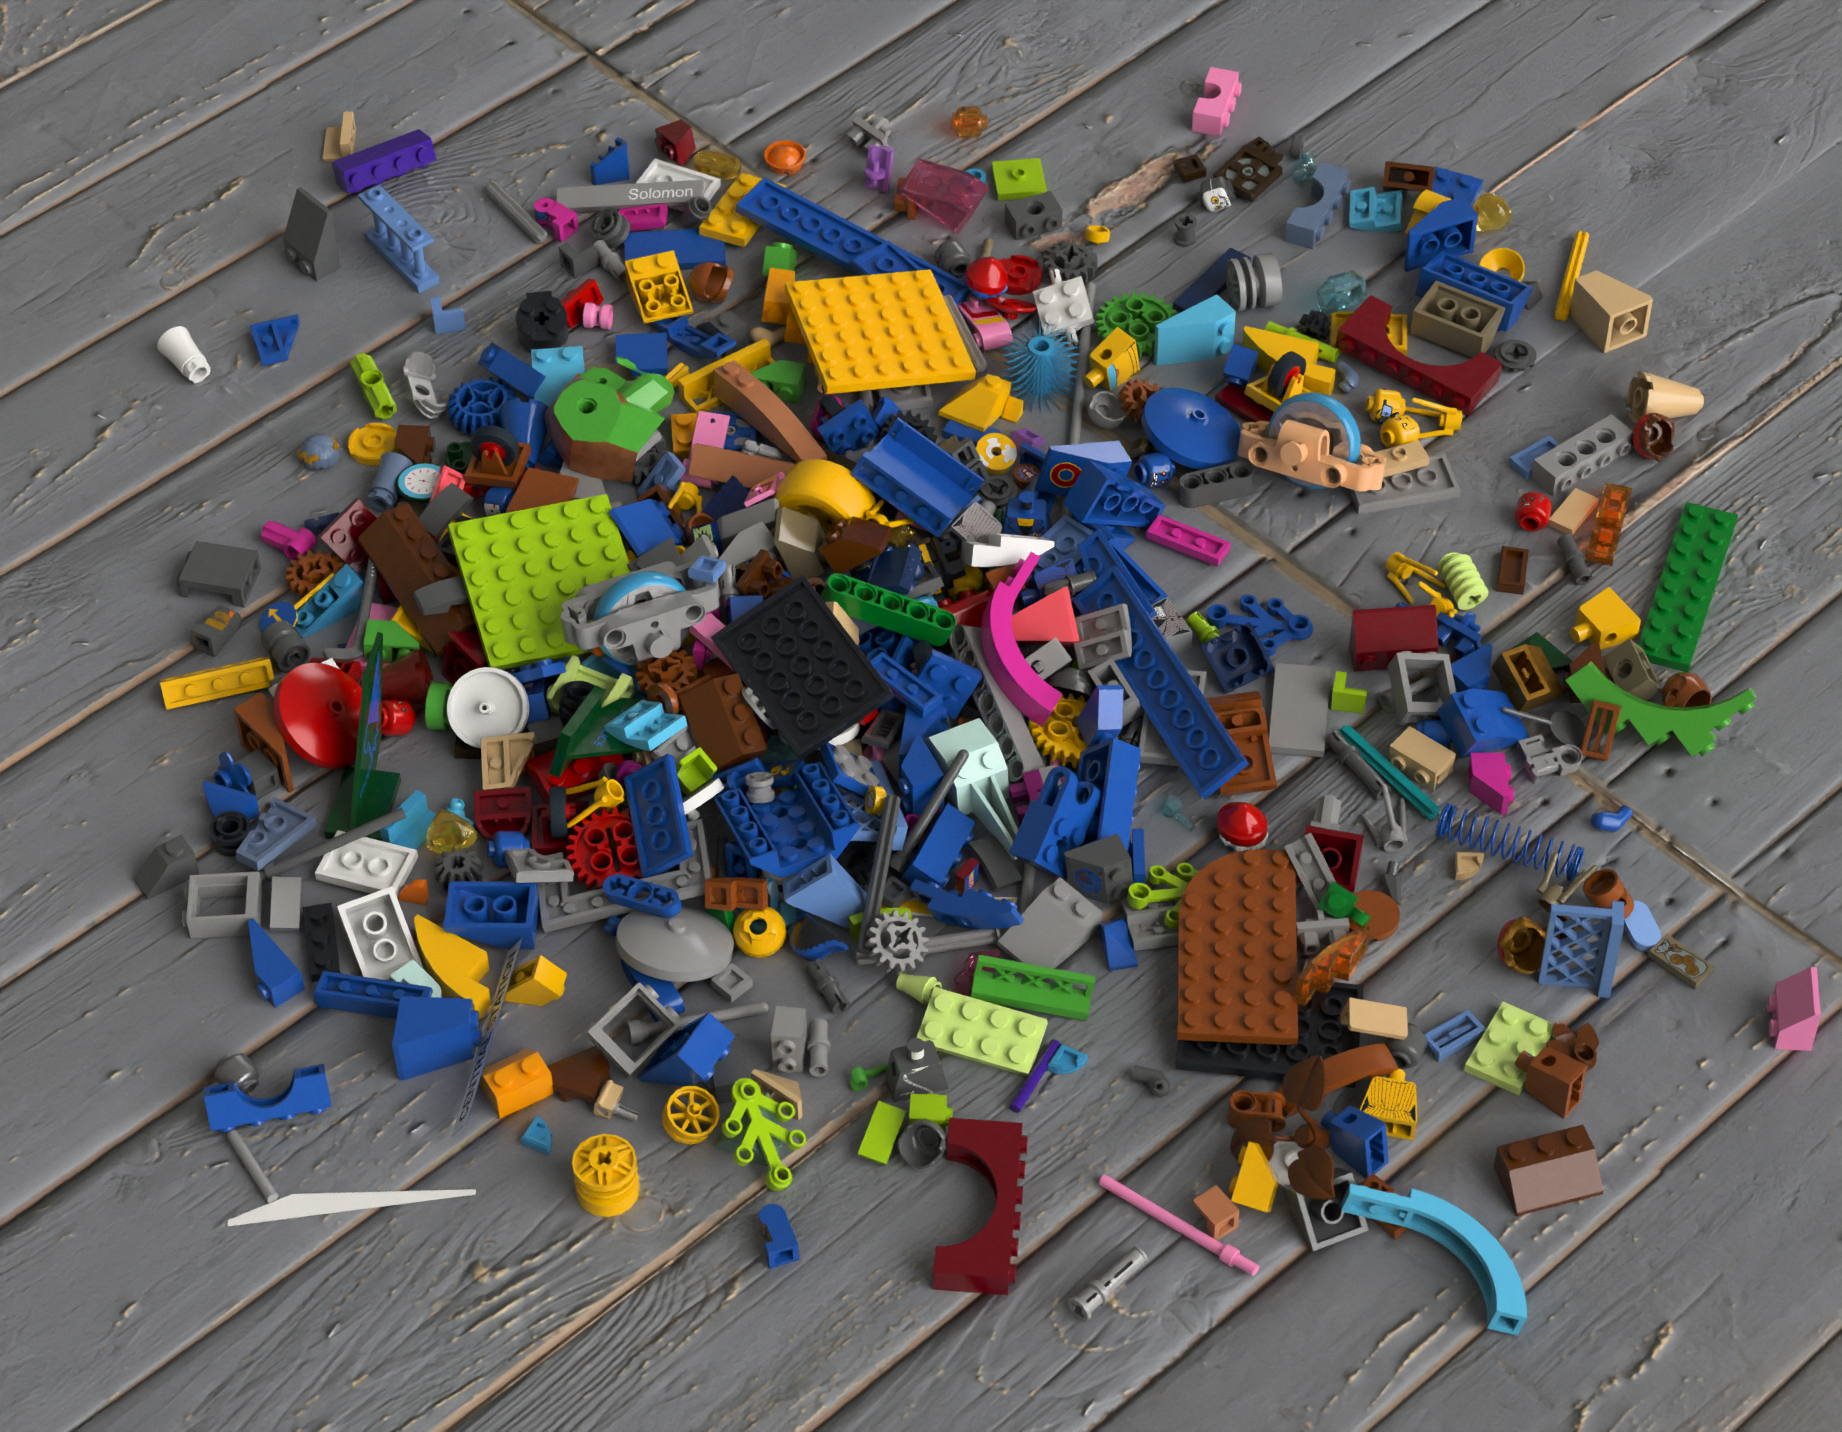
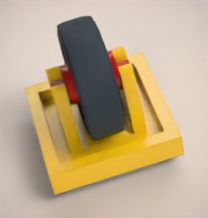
(1281, 383)

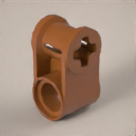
(1256, 1104)

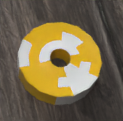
(996, 443)

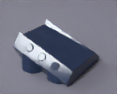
(897, 570)
(1237, 657)

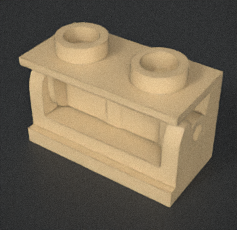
(1421, 758)

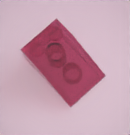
(944, 192)

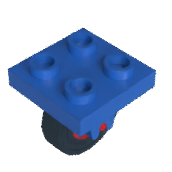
(846, 425)

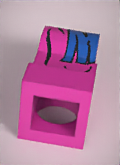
(556, 218)

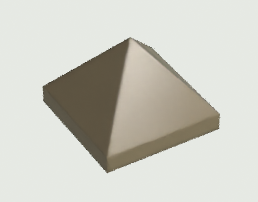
(1140, 447)

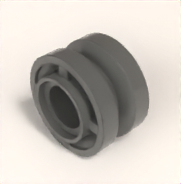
(610, 227)

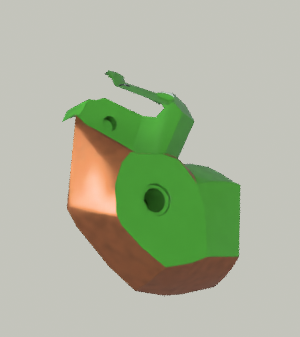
(606, 420)

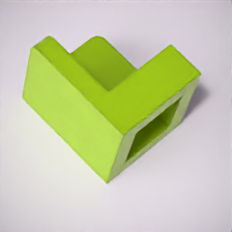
(1347, 698)
(695, 771)

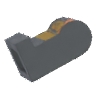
(216, 630)

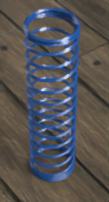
(1445, 823)

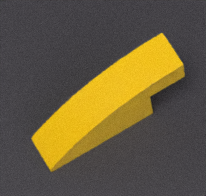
(1273, 346)
(453, 964)

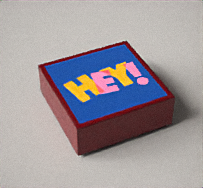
(967, 875)

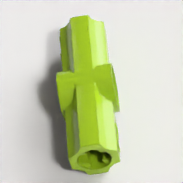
(373, 386)

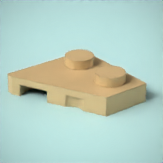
(504, 759)

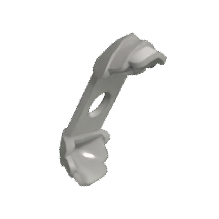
(420, 373)

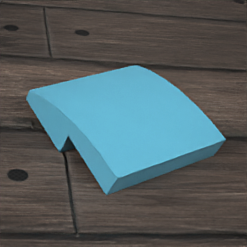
(1376, 211)
(645, 725)

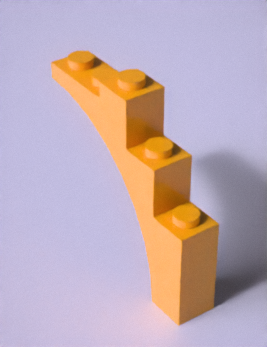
(777, 307)

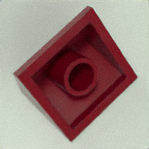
(1341, 852)

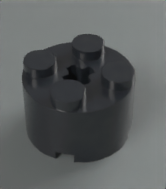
(542, 323)

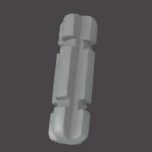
(764, 450)

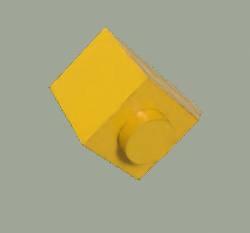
(536, 983)

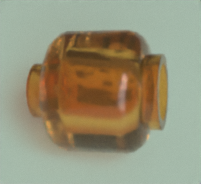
(968, 122)

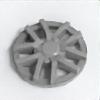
(753, 702)

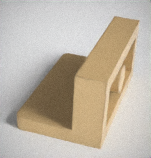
(340, 140)
(1375, 1018)

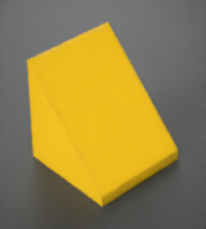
(1013, 409)

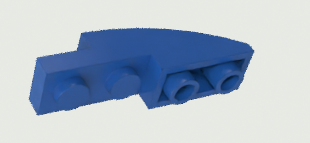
(968, 910)

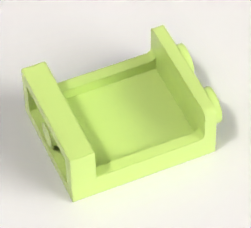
(575, 671)

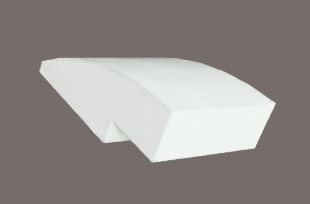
(1002, 549)

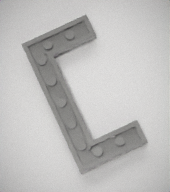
(563, 911)

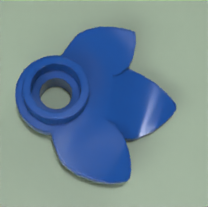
(232, 774)

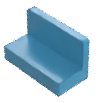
(413, 829)

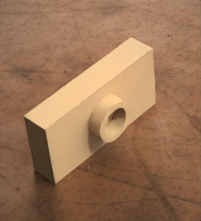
(1404, 458)

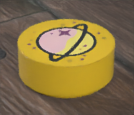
(875, 800)

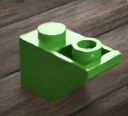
(780, 257)
(784, 379)
(395, 640)

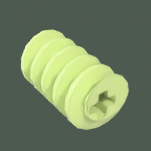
(1462, 580)

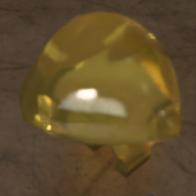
(1492, 212)
(448, 832)

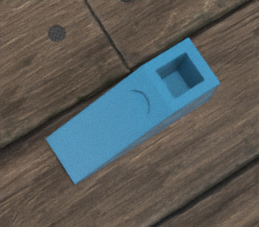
(333, 602)

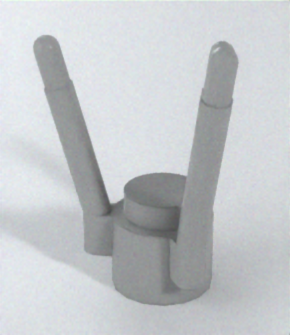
(1391, 836)

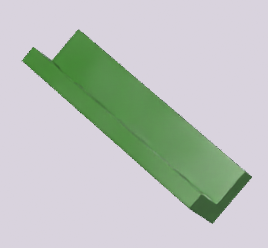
(1031, 991)

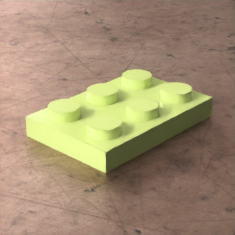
(1501, 1044)

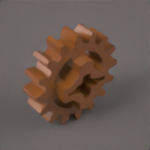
(1134, 397)
(312, 570)
(675, 670)

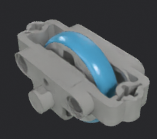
(638, 612)

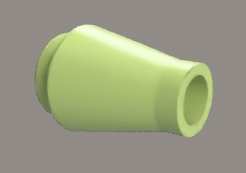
(918, 986)

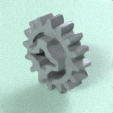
(910, 947)

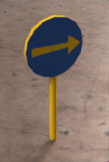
(287, 611)

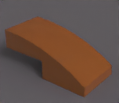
(735, 892)

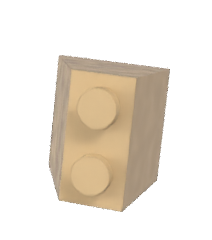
(1609, 310)

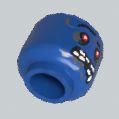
(1154, 470)

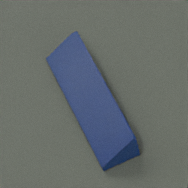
(364, 994)

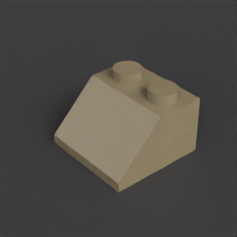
(799, 541)

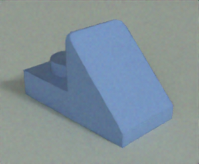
(666, 472)

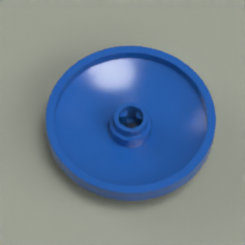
(1190, 428)

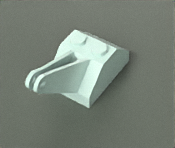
(980, 781)

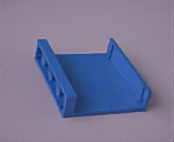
(918, 477)

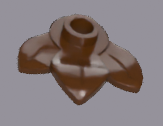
(1577, 1045)

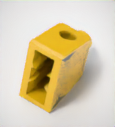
(1393, 1103)

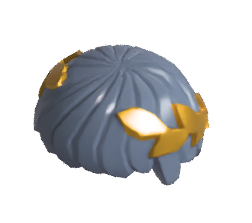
(319, 451)

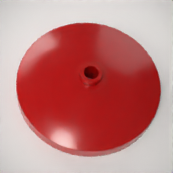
(319, 714)

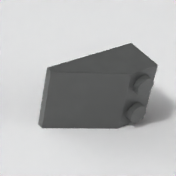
(311, 237)

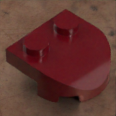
(503, 811)

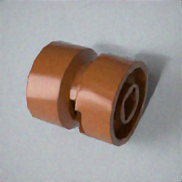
(1606, 887)

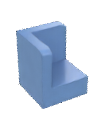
(446, 320)

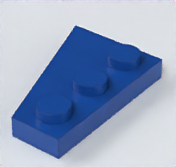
(537, 671)

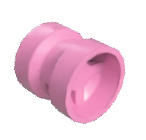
(598, 316)

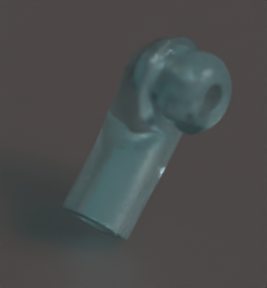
(1307, 168)

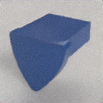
(882, 410)

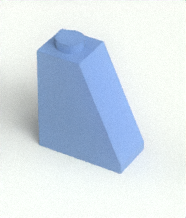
(825, 891)

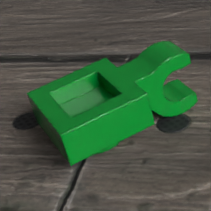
(1341, 903)

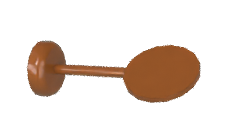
(668, 697)

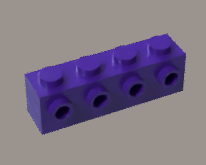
(383, 161)

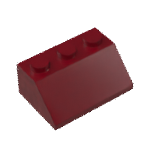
(1383, 632)

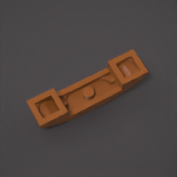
(1350, 1067)

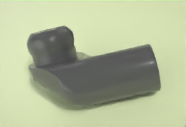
(1154, 1078)

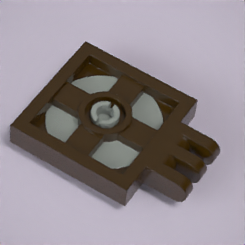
(1252, 171)

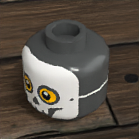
(1216, 194)

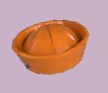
(785, 157)

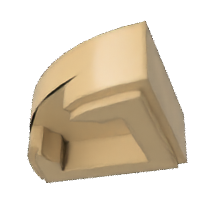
(1467, 864)

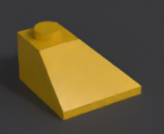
(978, 402)

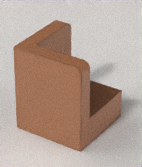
(1219, 1212)

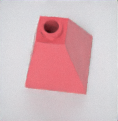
(1046, 620)

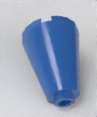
(526, 424)

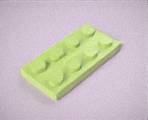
(982, 1031)

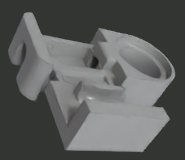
(1545, 762)

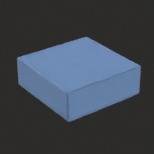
(707, 569)

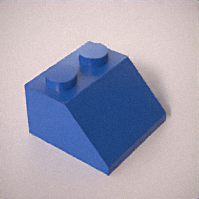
(918, 778)

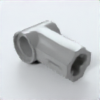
(1327, 812)

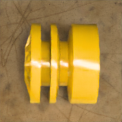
(605, 1175)

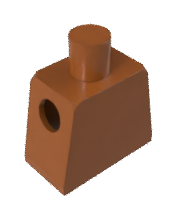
(1553, 1079)

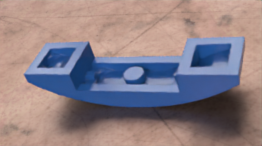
(693, 340)

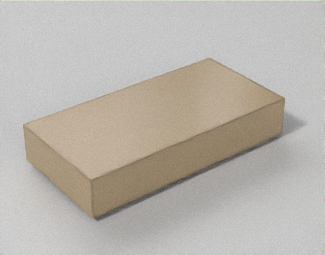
(1573, 512)

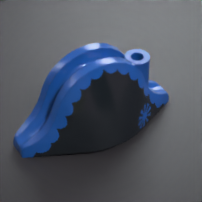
(811, 939)

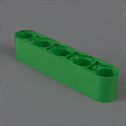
(889, 609)

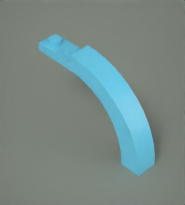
(1462, 1236)

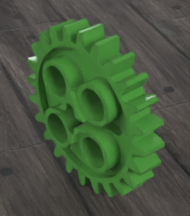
(1135, 317)

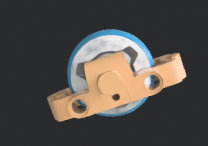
(1313, 445)

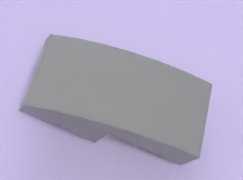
(285, 904)

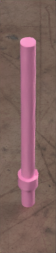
(1227, 1253)

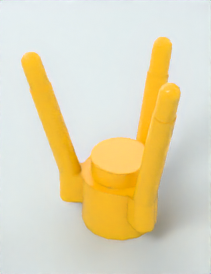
(1448, 417)
(687, 497)
(881, 519)
(1403, 567)
(1442, 604)
(608, 794)

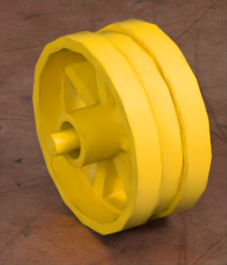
(690, 1115)

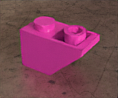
(1489, 780)

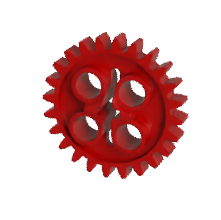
(587, 856)

